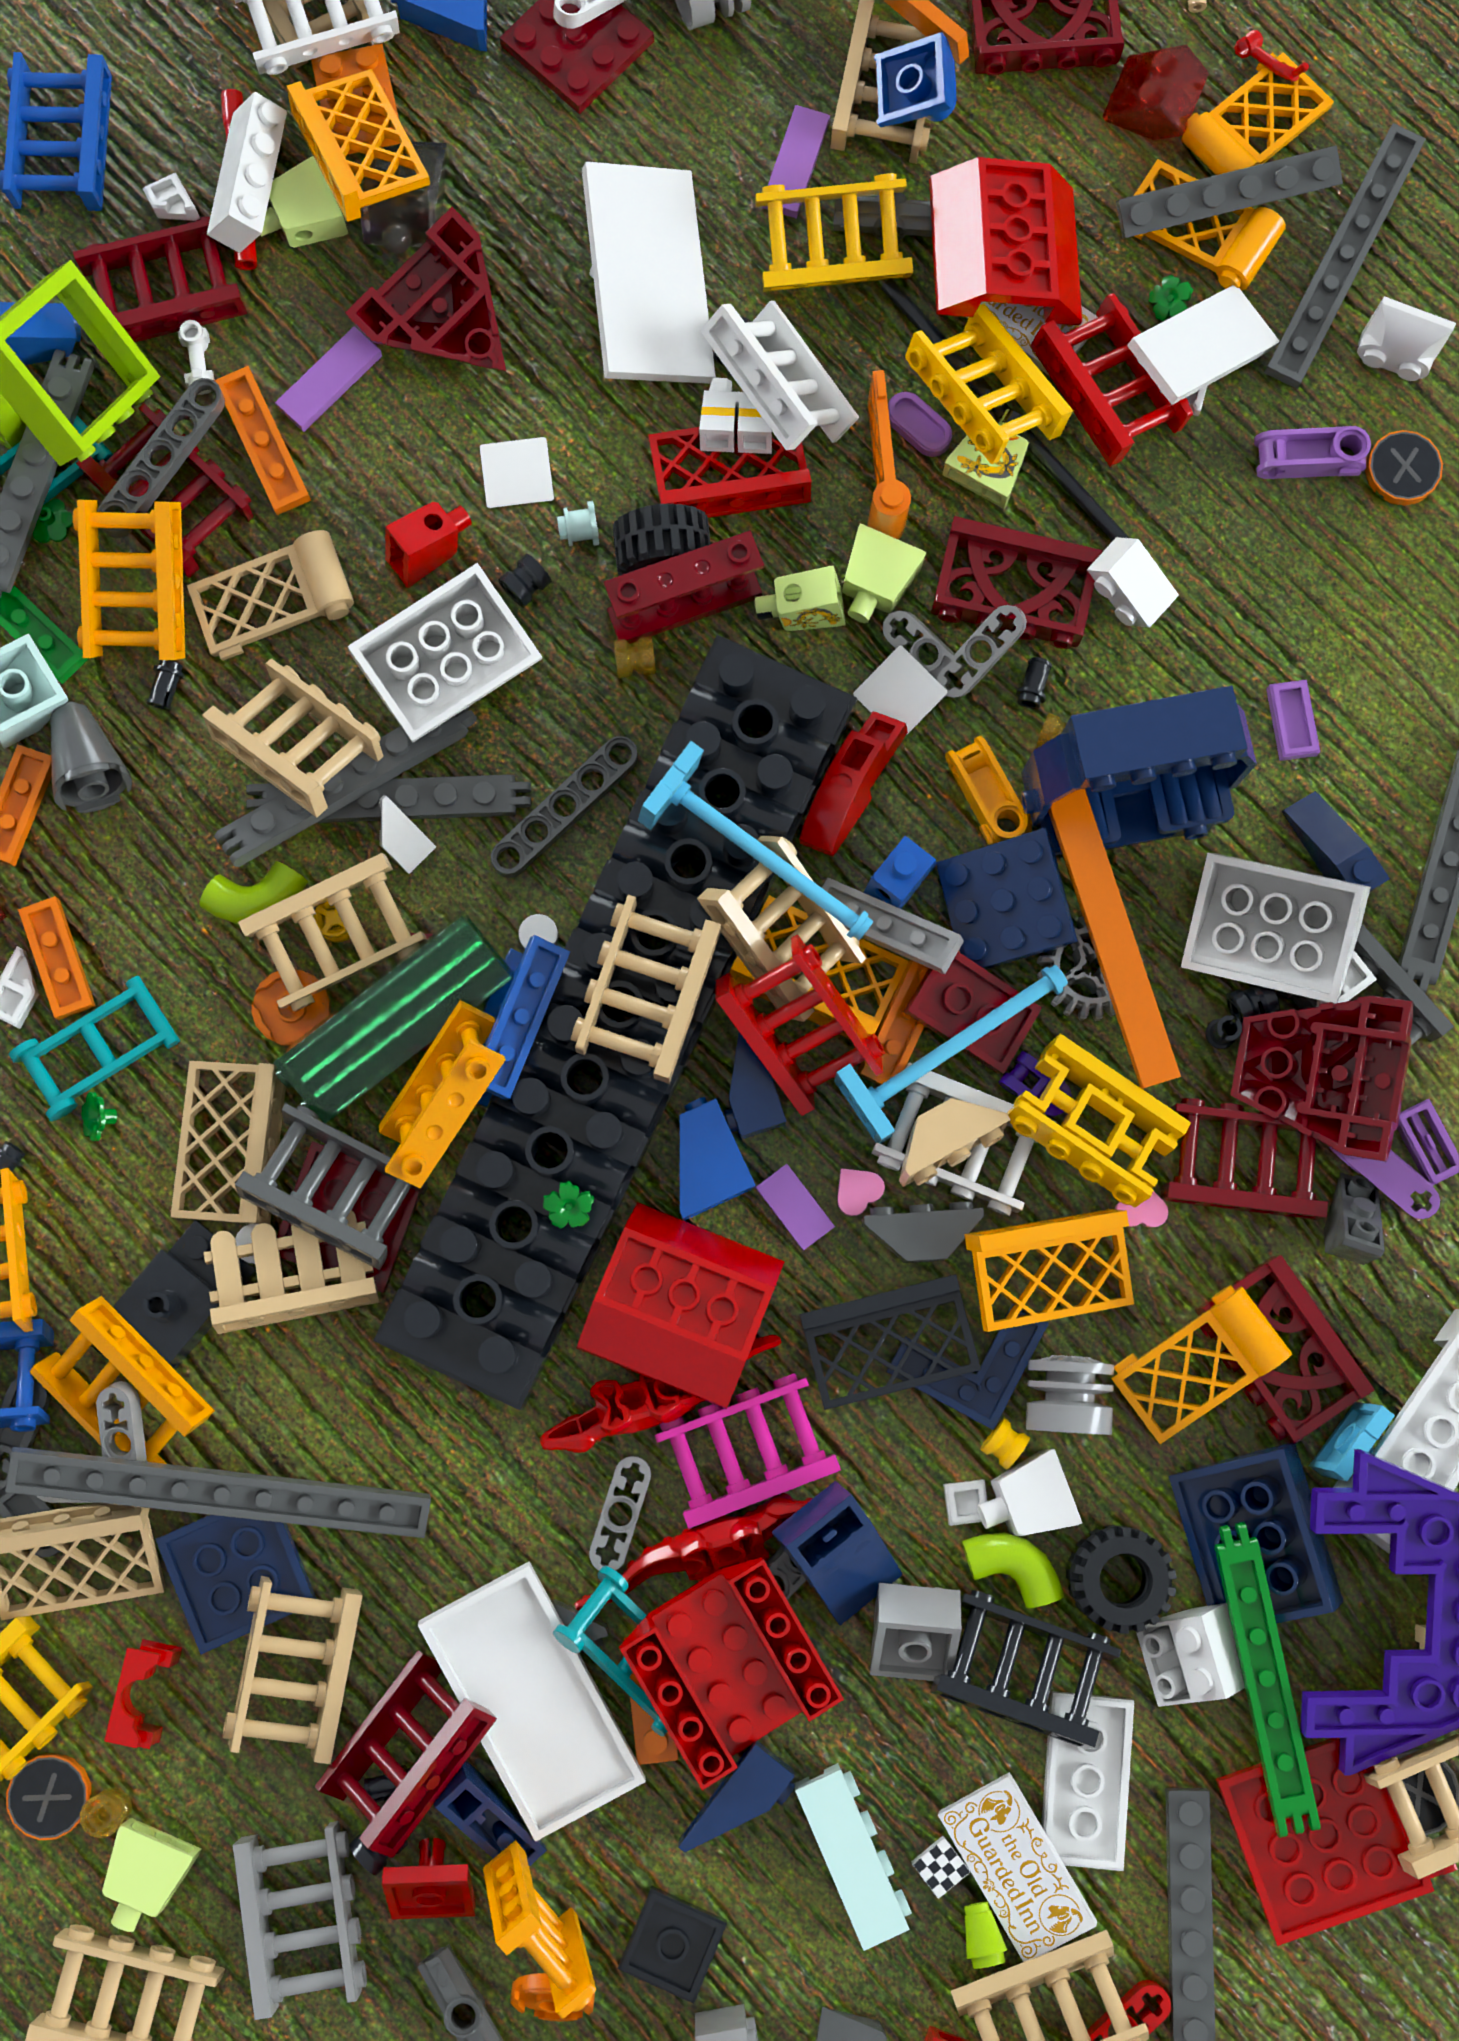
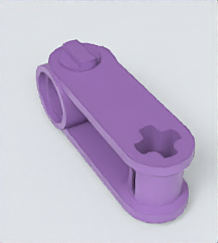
(1311, 452)
(1396, 1181)

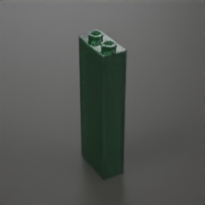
(391, 1018)

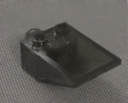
(406, 217)

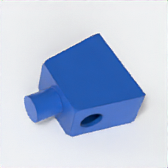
(901, 873)

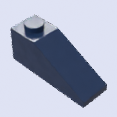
(1334, 843)
(752, 1096)
(741, 1796)
(485, 1815)

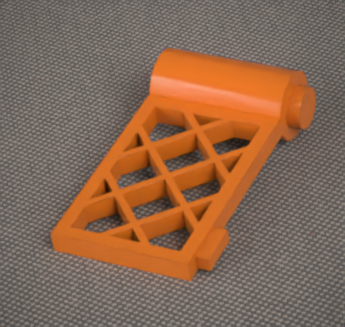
(891, 497)

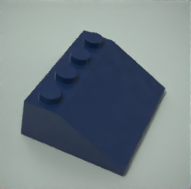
(1274, 1501)

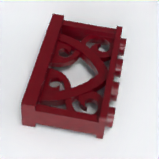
(1033, 52)
(1012, 545)
(1337, 1364)

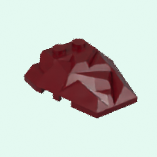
(1330, 1071)

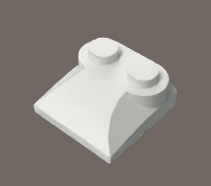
(1403, 339)

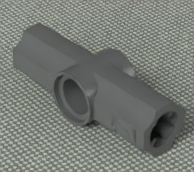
(912, 216)
(452, 1987)

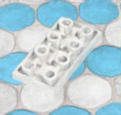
(1203, 344)

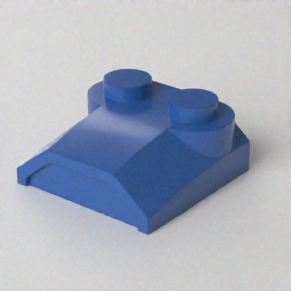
(916, 81)

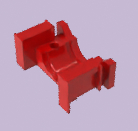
(126, 1721)

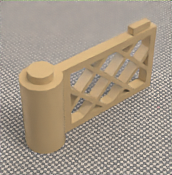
(320, 584)

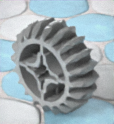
(1094, 983)

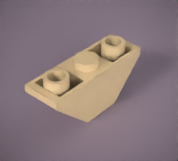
(947, 1136)

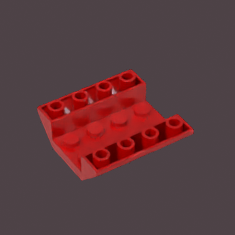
(1005, 238)
(680, 1305)
(727, 1666)

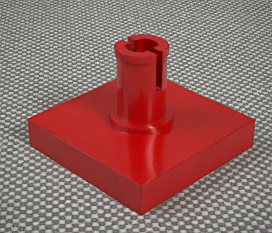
(430, 1888)

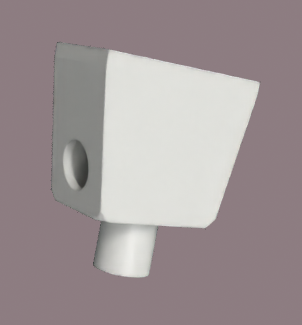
(1031, 1497)

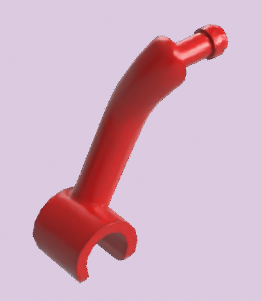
(1251, 46)

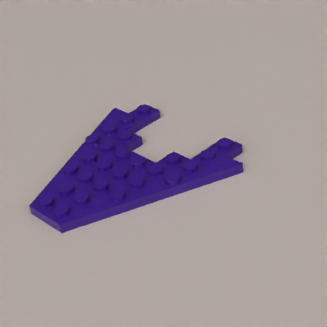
(1419, 1684)

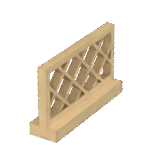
(262, 1138)
(72, 1525)

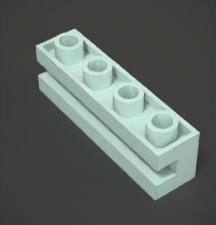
(851, 1856)

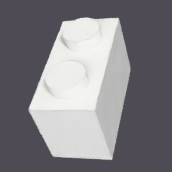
(1132, 582)

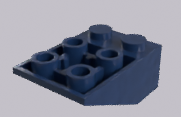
(837, 1551)

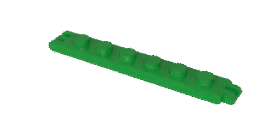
(1266, 1681)

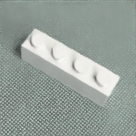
(247, 172)

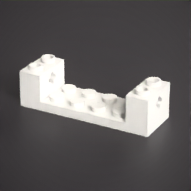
(1427, 1427)

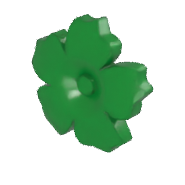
(1170, 297)
(568, 1205)

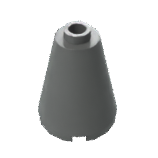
(83, 762)

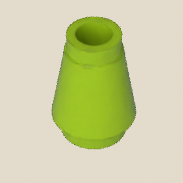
(983, 1937)

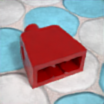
(423, 540)

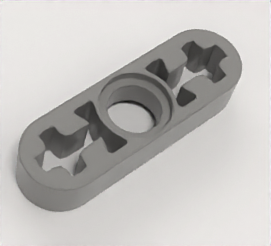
(640, 1487)

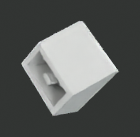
(1192, 1656)

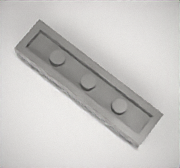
(899, 929)

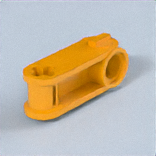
(988, 791)

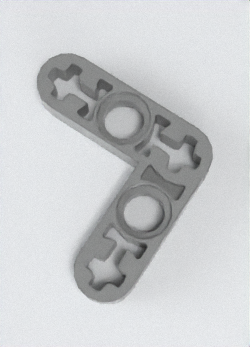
(947, 659)
(132, 1427)

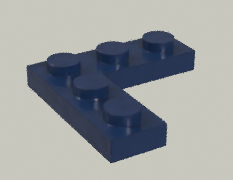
(987, 1391)

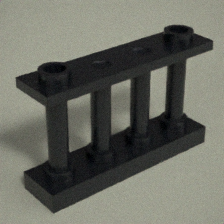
(996, 1700)

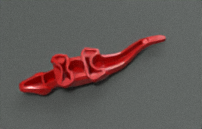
(628, 1409)
(711, 1545)

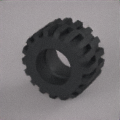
(658, 534)
(1154, 1588)

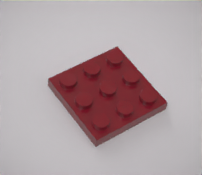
(577, 60)
(364, 1210)

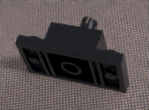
(172, 1297)

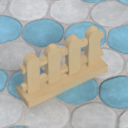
(274, 1303)

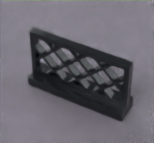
(882, 1307)

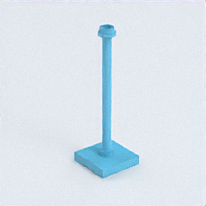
(676, 790)
(869, 1102)
(1357, 1430)

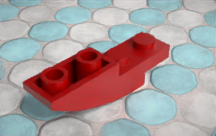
(848, 782)

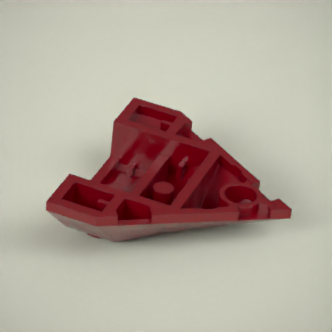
(437, 300)

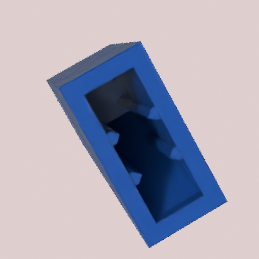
(455, 19)
(44, 333)
(709, 1160)

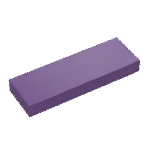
(799, 153)
(328, 379)

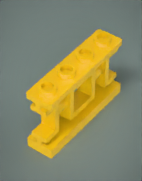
(1112, 1097)

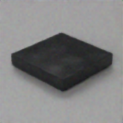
(672, 1944)

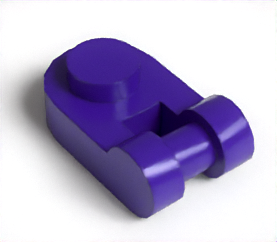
(1013, 1081)

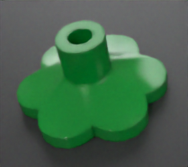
(55, 523)
(95, 1116)

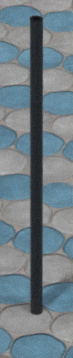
(982, 388)

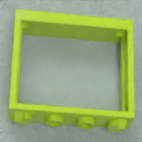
(111, 339)

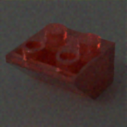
(1157, 92)

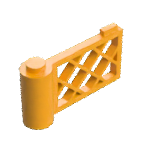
(1227, 146)
(1239, 254)
(1242, 1331)

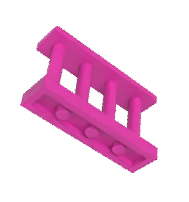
(777, 1476)

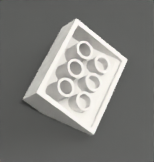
(444, 652)
(1274, 927)

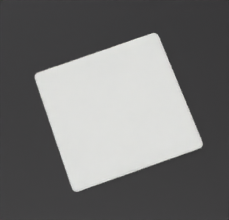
(516, 472)
(901, 689)

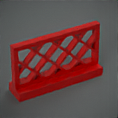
(734, 492)

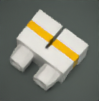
(718, 421)

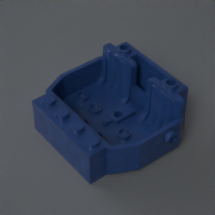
(1146, 767)

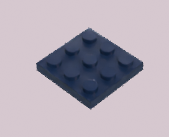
(1007, 900)
(217, 1565)

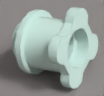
(579, 525)

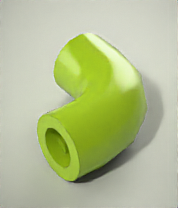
(236, 902)
(1018, 1559)

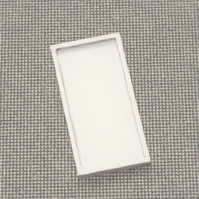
(647, 273)
(552, 1726)

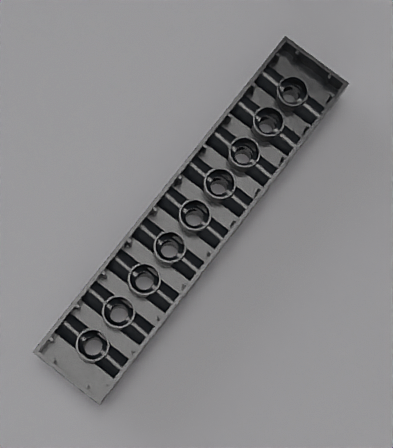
(615, 1124)

